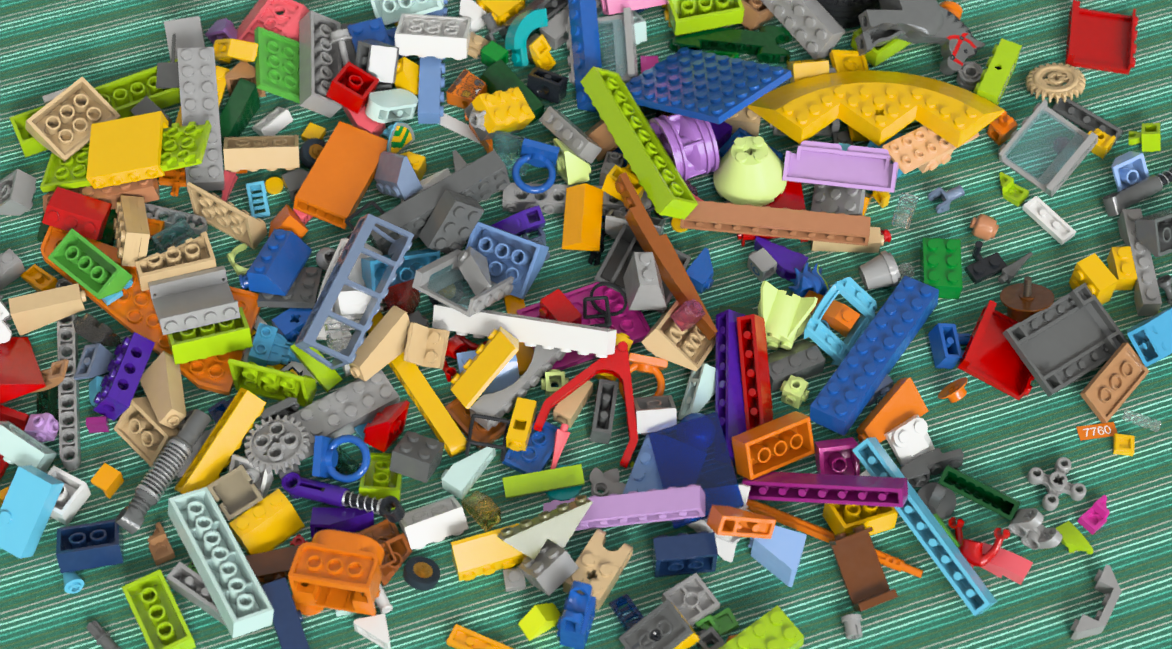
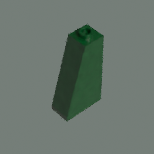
(239, 109)

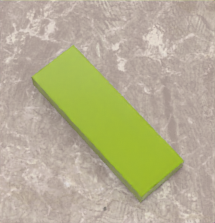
(325, 376)

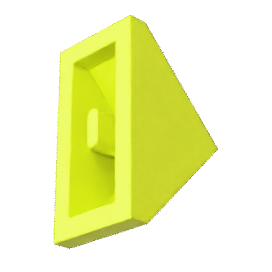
(539, 620)

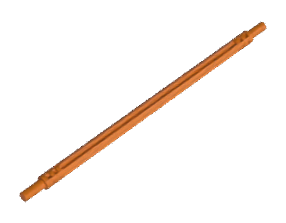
(824, 534)

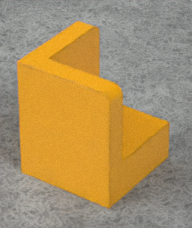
(108, 480)

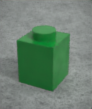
(492, 53)

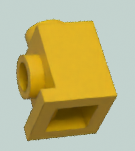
(1104, 143)

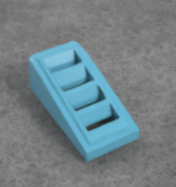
(255, 186)

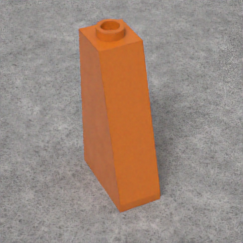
(895, 408)

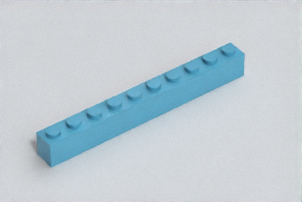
(929, 531)

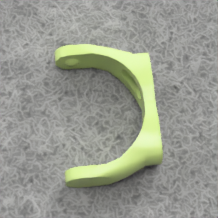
(231, 256)

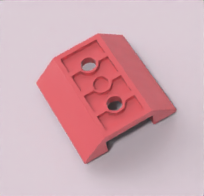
(265, 16)

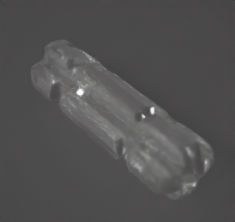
(1141, 420)

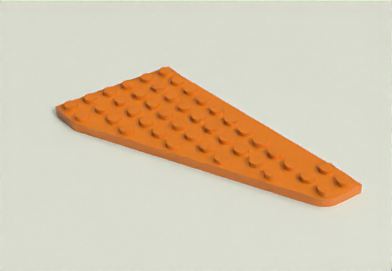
(138, 315)

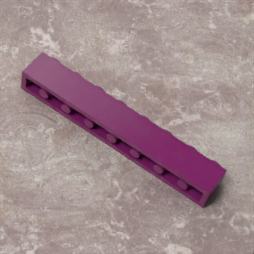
(829, 489)

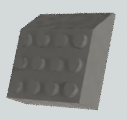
(619, 257)

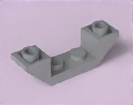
(1088, 626)

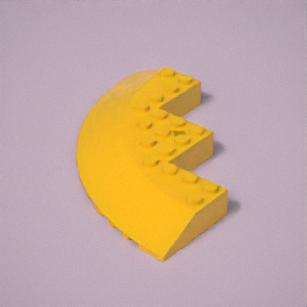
(875, 106)

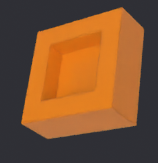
(155, 226)

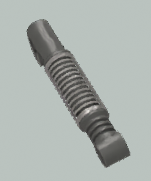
(158, 477)

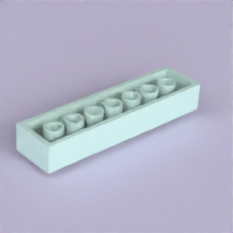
(220, 562)

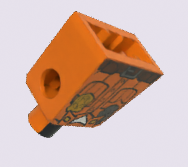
(465, 89)

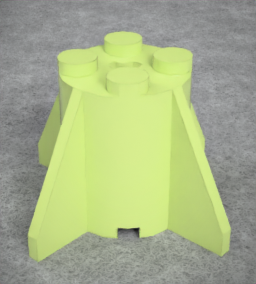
(783, 315)

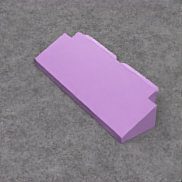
(830, 166)

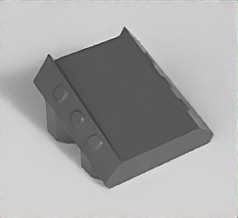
(282, 408)

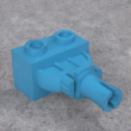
(270, 347)

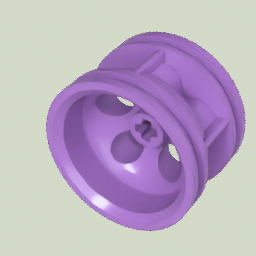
(688, 144)

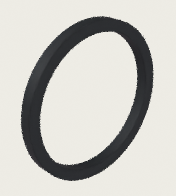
(614, 286)

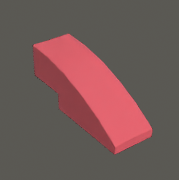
(1007, 565)

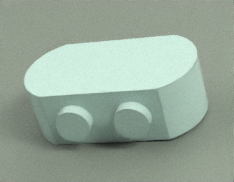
(391, 105)

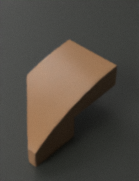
(160, 546)

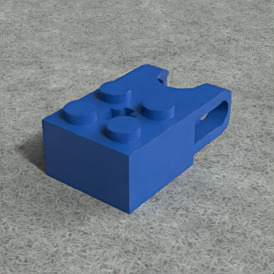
(577, 616)

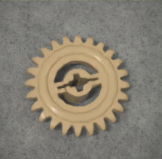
(1054, 84)

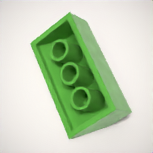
(89, 266)

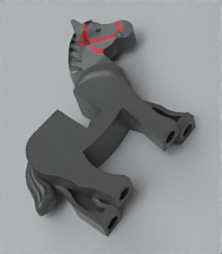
(918, 23)

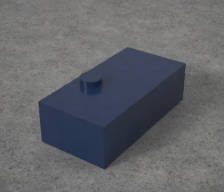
(285, 616)

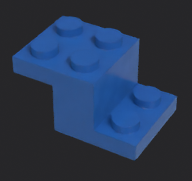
(374, 30)

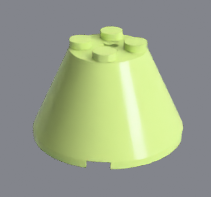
(749, 173)

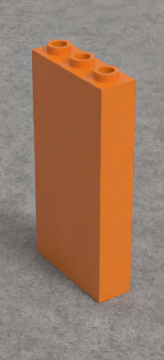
(340, 175)

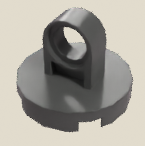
(938, 499)

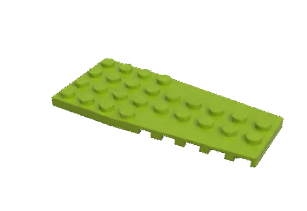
(180, 148)

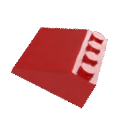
(18, 369)

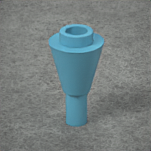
(72, 582)

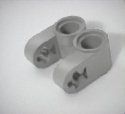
(1034, 535)

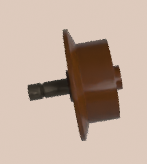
(1025, 299)

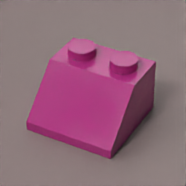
(837, 457)

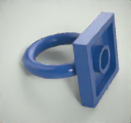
(537, 155)
(326, 458)

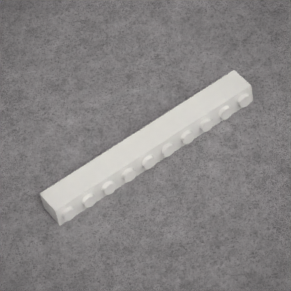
(528, 329)

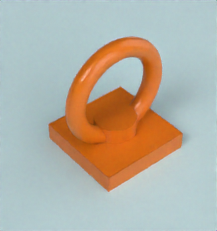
(648, 365)

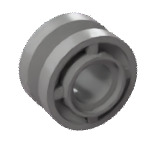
(969, 75)

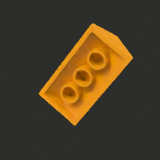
(582, 218)

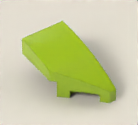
(1011, 191)
(1073, 538)

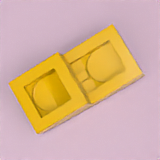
(540, 53)

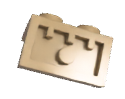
(426, 346)

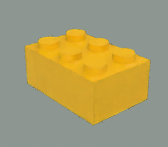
(845, 517)

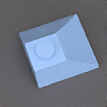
(1129, 169)

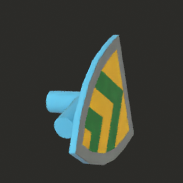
(399, 136)

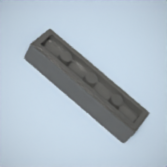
(1085, 118)

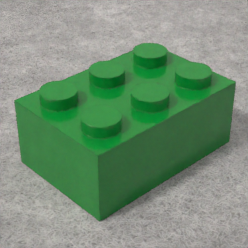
(942, 266)

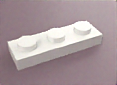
(1049, 220)

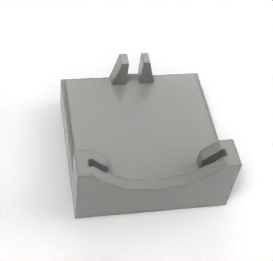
(692, 599)

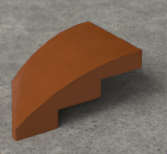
(394, 544)

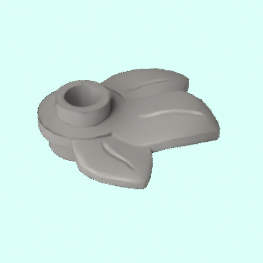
(606, 481)

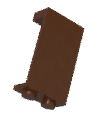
(861, 568)

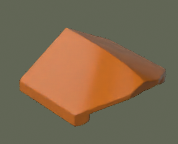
(288, 221)

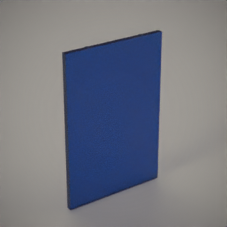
(697, 455)

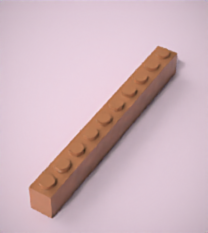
(779, 222)

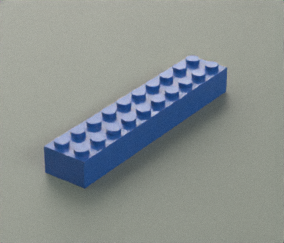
(874, 355)

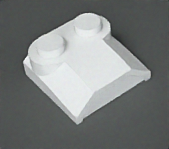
(909, 439)

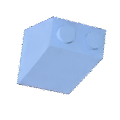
(780, 553)

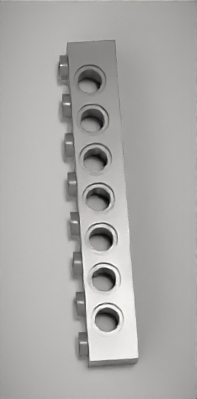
(518, 200)

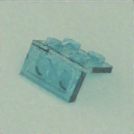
(509, 150)

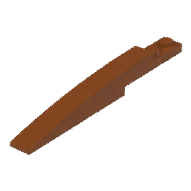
(667, 260)

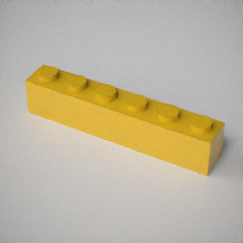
(222, 442)

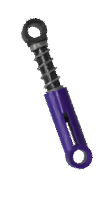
(341, 497)

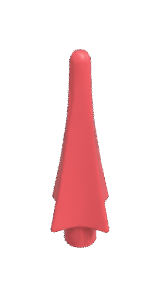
(229, 181)
(560, 440)

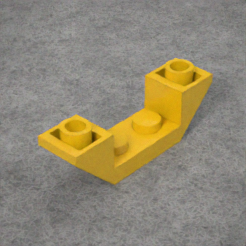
(231, 48)

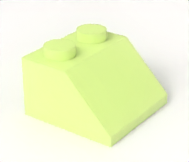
(570, 166)

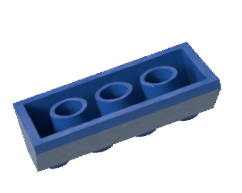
(278, 263)

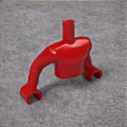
(456, 345)
(972, 549)

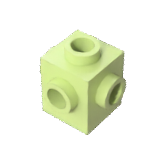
(550, 377)
(794, 391)

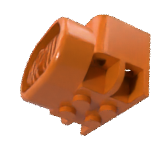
(338, 572)

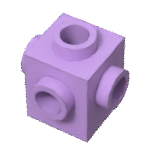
(42, 427)

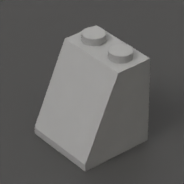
(187, 31)
(644, 283)

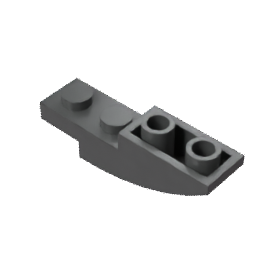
(930, 463)

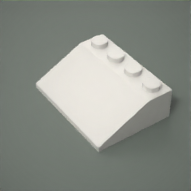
(433, 36)

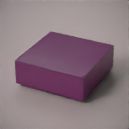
(97, 424)

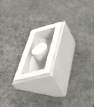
(273, 122)

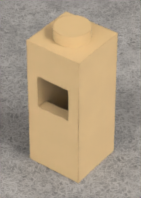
(570, 407)

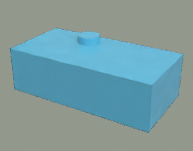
(27, 510)

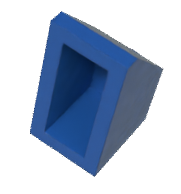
(701, 272)

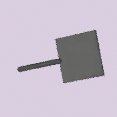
(168, 71)

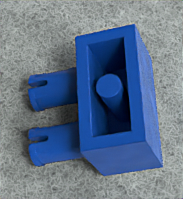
(946, 344)

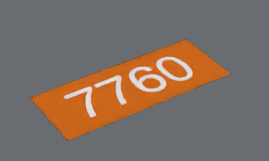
(1096, 431)

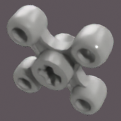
(1056, 483)

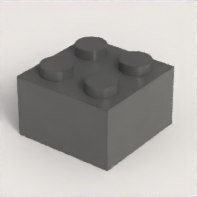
(416, 456)

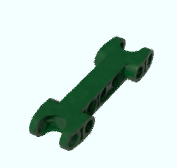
(760, 43)

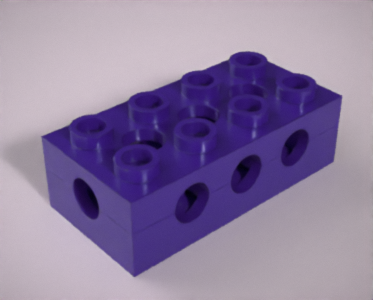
(123, 376)

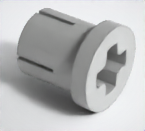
(852, 626)

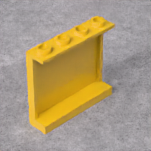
(126, 150)

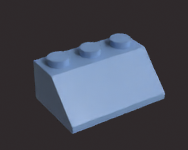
(505, 378)

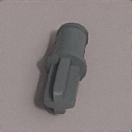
(102, 637)

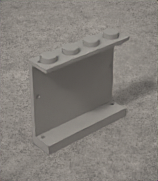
(193, 300)

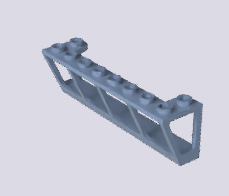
(339, 277)

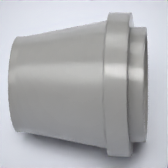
(880, 272)

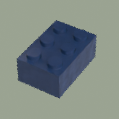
(89, 546)
(684, 554)

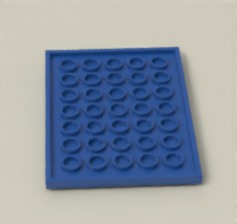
(704, 84)

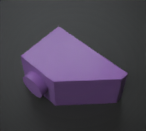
(221, 30)

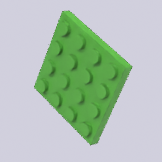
(277, 64)

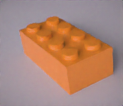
(773, 445)

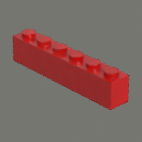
(754, 370)

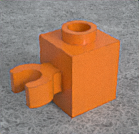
(1002, 128)

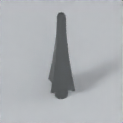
(1010, 271)

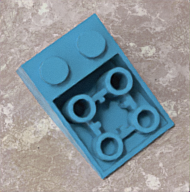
(1153, 337)

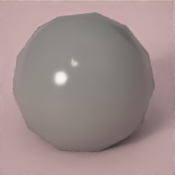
(324, 257)

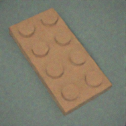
(1114, 382)

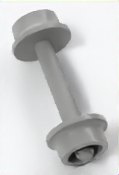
(340, 36)

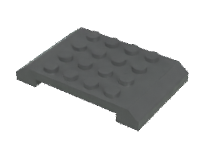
(1066, 339)

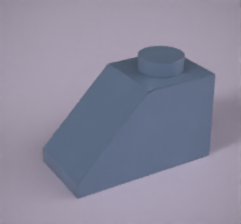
(93, 361)

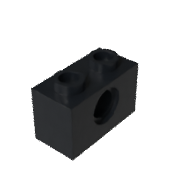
(547, 85)

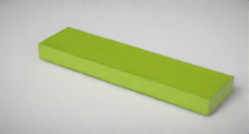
(543, 481)

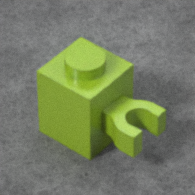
(1149, 137)

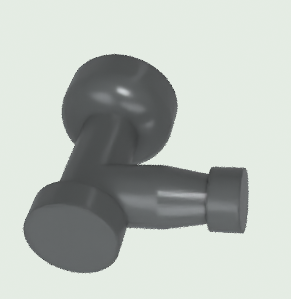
(1166, 283)

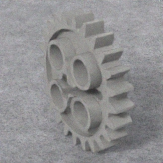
(277, 444)

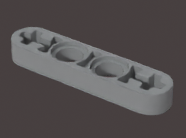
(174, 215)

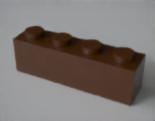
(272, 564)

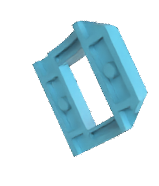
(826, 338)

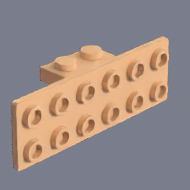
(921, 150)

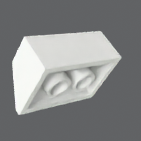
(433, 522)

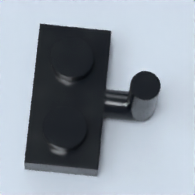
(984, 267)

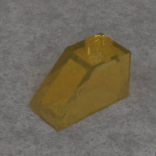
(482, 510)

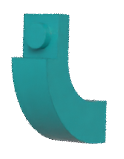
(519, 31)

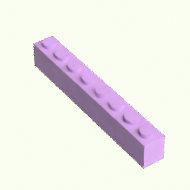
(640, 507)

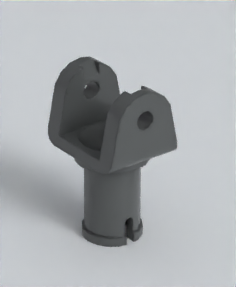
(493, 27)

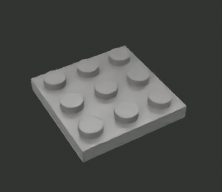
(838, 200)

